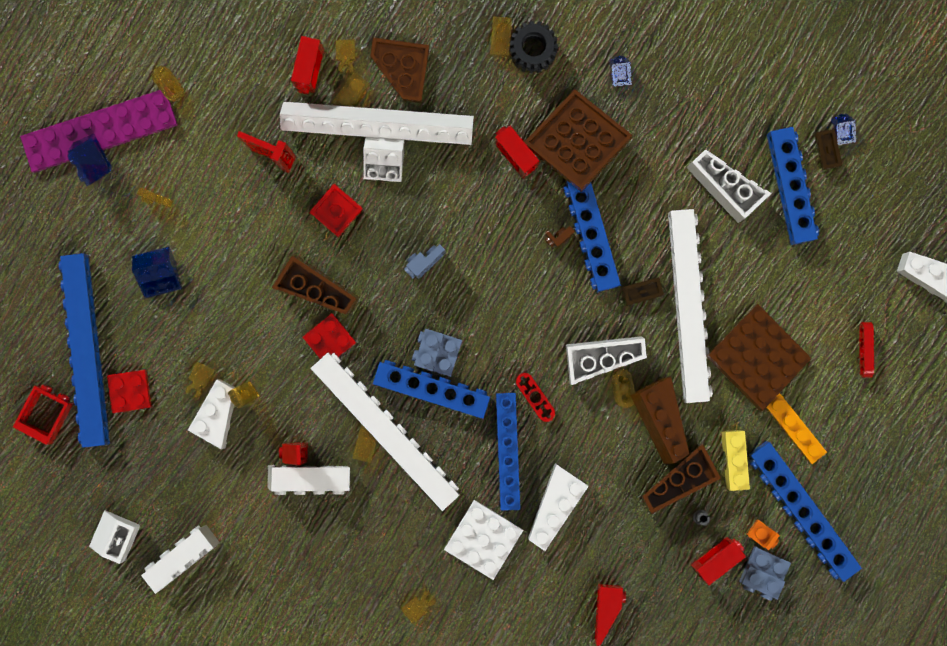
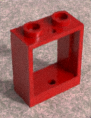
(307, 65)
(516, 151)
(21, 422)
(719, 560)

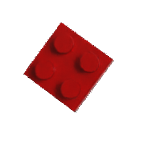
(336, 210)
(329, 337)
(129, 391)

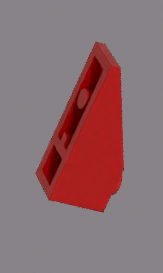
(294, 453)
(608, 607)

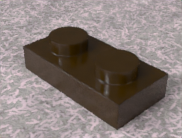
(828, 149)
(642, 291)

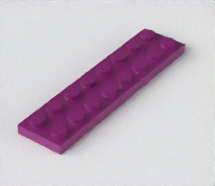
(110, 125)

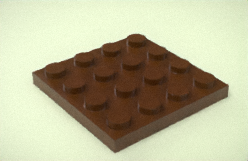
(578, 140)
(759, 357)

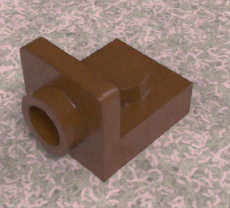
(562, 235)

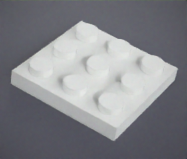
(483, 539)

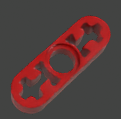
(866, 349)
(547, 406)

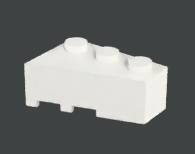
(214, 415)

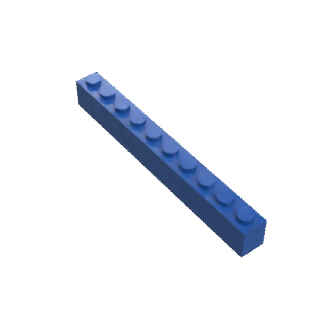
(84, 350)

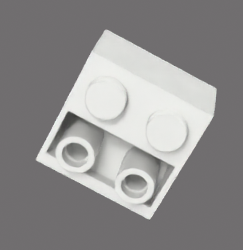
(383, 159)
(114, 537)

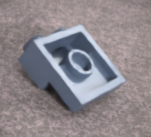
(419, 264)
(437, 352)
(765, 574)

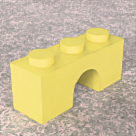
(736, 456)

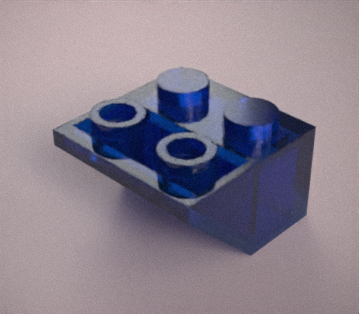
(89, 159)
(156, 272)

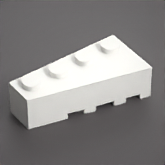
(727, 185)
(925, 272)
(599, 357)
(180, 558)

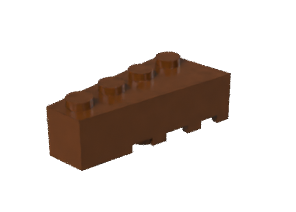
(311, 284)
(662, 419)
(686, 478)

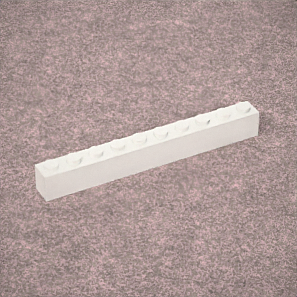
(376, 123)
(689, 306)
(385, 431)

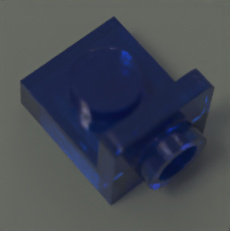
(620, 71)
(845, 128)

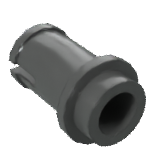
(696, 517)

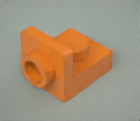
(763, 535)

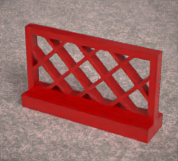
(280, 154)

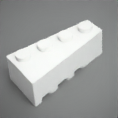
(308, 479)
(556, 505)

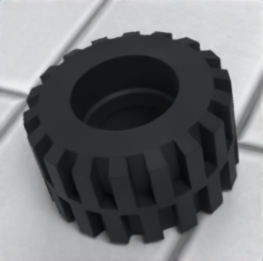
(538, 32)

